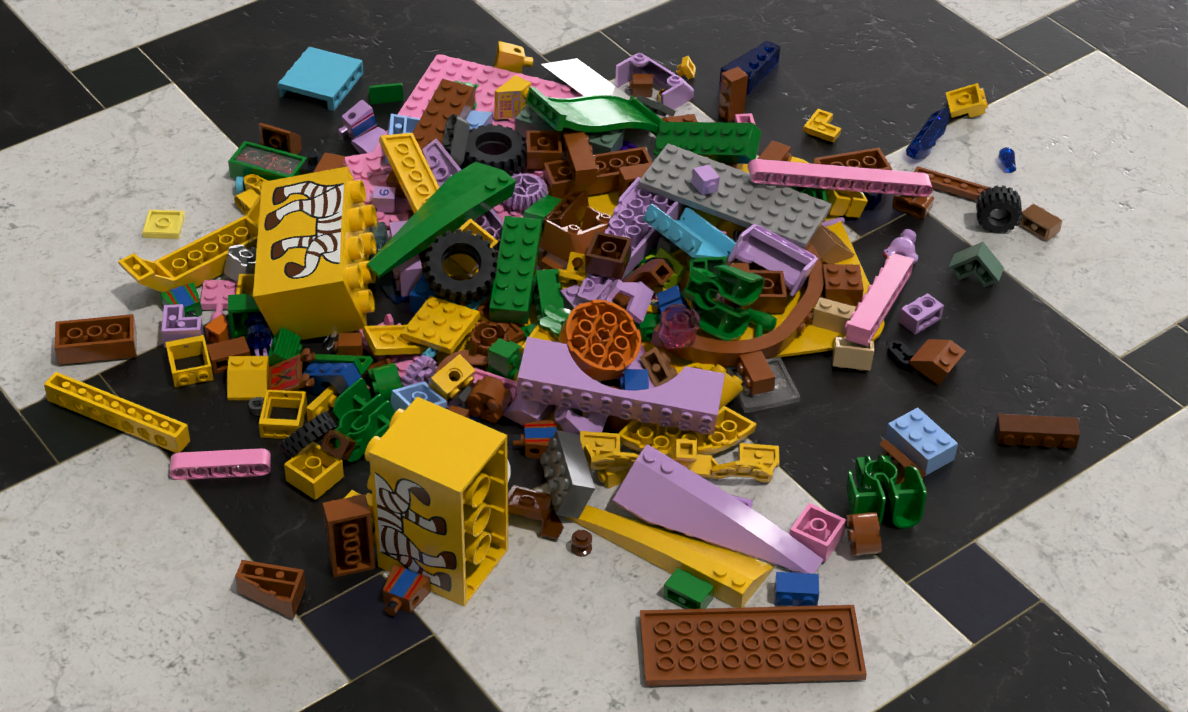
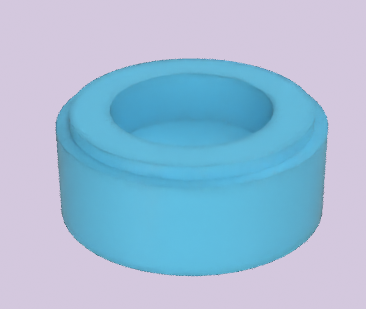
(239, 185)

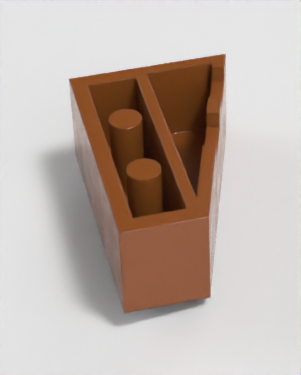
(271, 585)

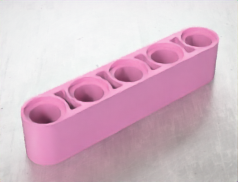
(220, 464)

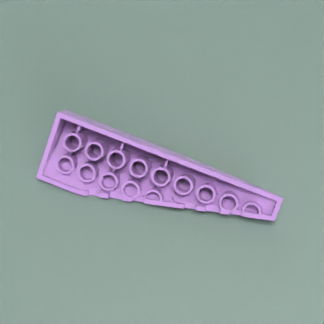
(628, 223)

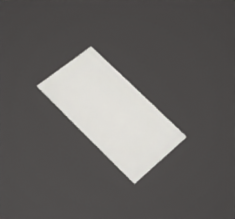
(583, 78)

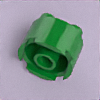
(386, 380)

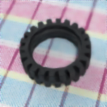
(310, 432)

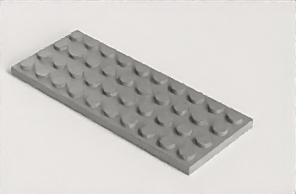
(738, 199)

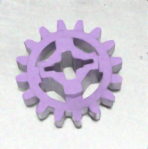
(420, 371)

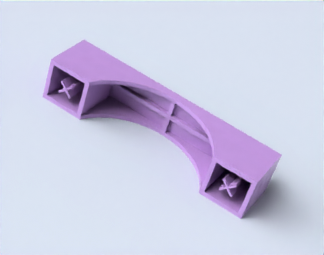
(684, 402)

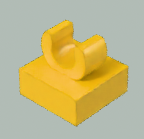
(686, 68)

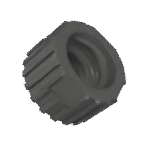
(256, 401)

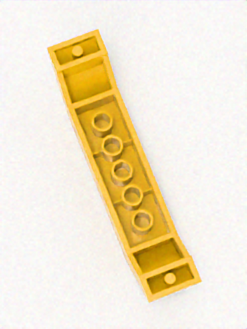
(197, 260)

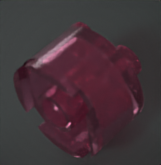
(678, 326)

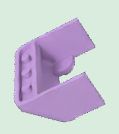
(678, 89)
(774, 254)

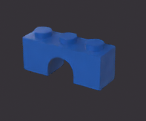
(338, 374)

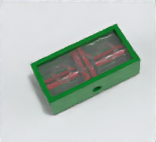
(264, 162)

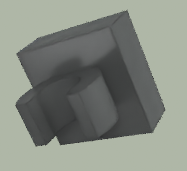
(460, 399)

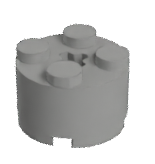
(240, 261)

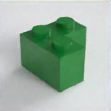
(505, 359)

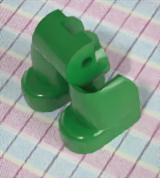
(731, 283)
(361, 416)
(906, 498)

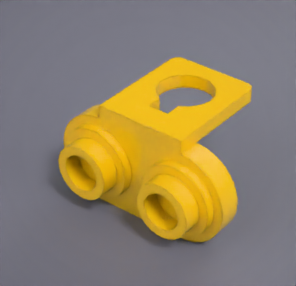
(570, 273)

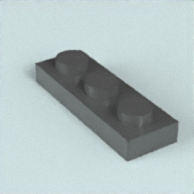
(656, 107)

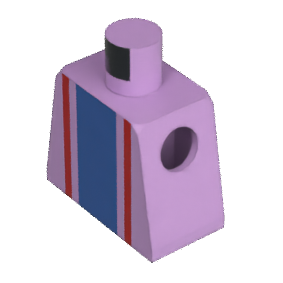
(357, 121)

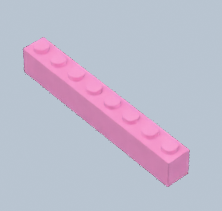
(878, 299)

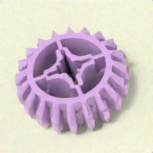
(526, 191)

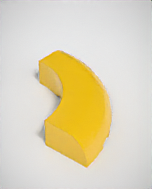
(729, 430)

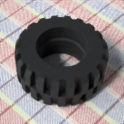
(497, 148)
(466, 244)

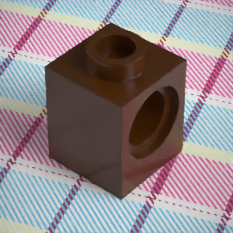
(345, 448)

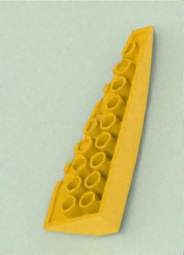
(730, 572)

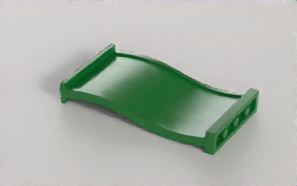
(593, 112)

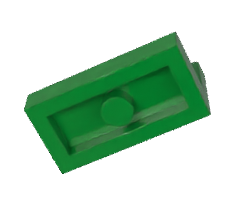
(385, 93)

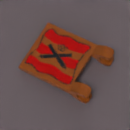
(288, 373)

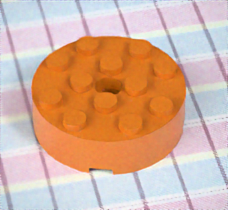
(601, 339)

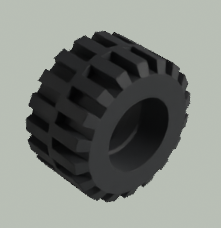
(999, 198)

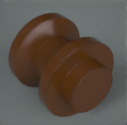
(581, 543)

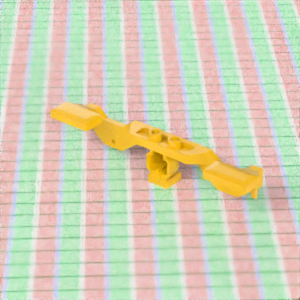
(753, 461)

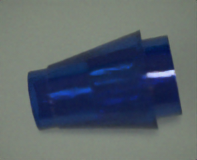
(1008, 160)

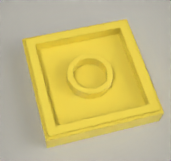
(163, 224)

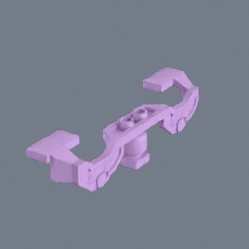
(637, 307)

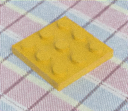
(440, 324)

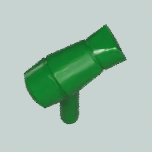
(762, 321)

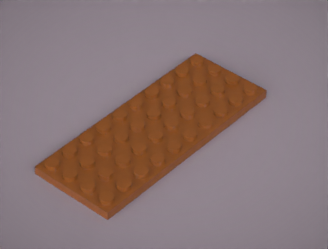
(751, 645)

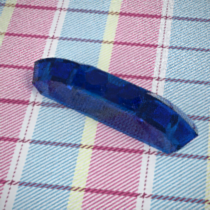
(928, 134)

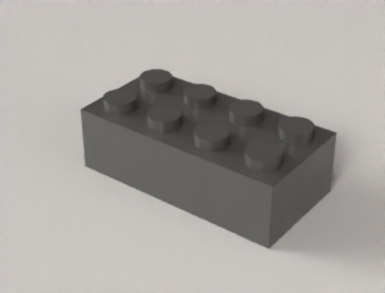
(567, 474)

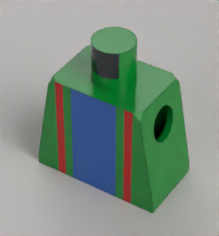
(184, 295)

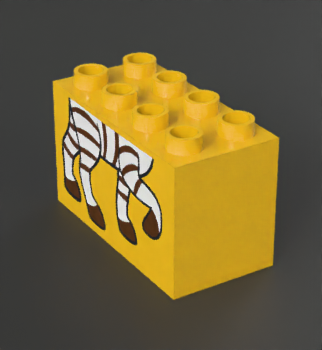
(315, 254)
(440, 497)

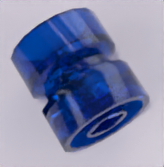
(257, 331)

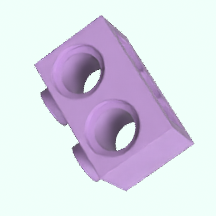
(921, 313)

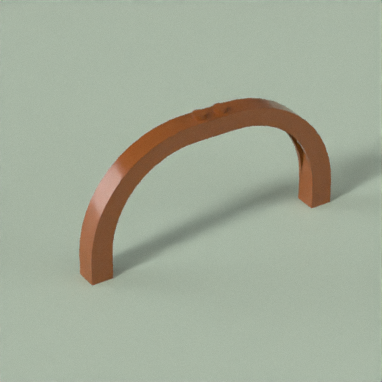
(727, 352)

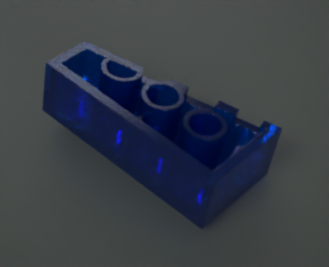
(756, 63)

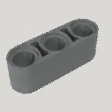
(456, 137)

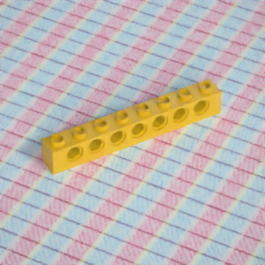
(117, 412)

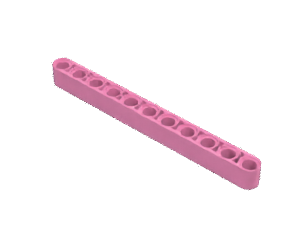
(839, 178)

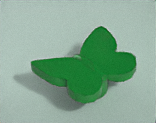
(553, 318)

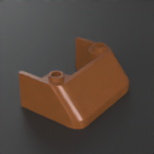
(569, 239)

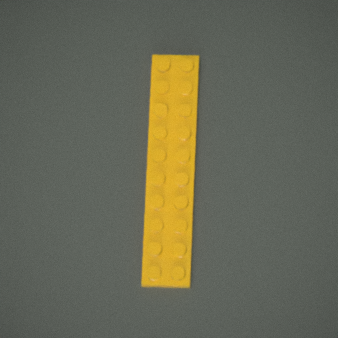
(416, 182)

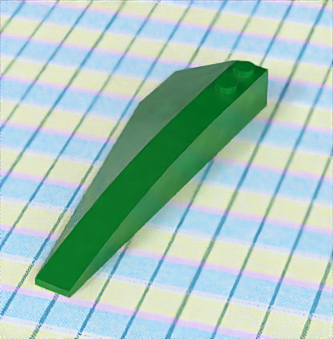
(452, 205)

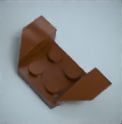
(535, 506)

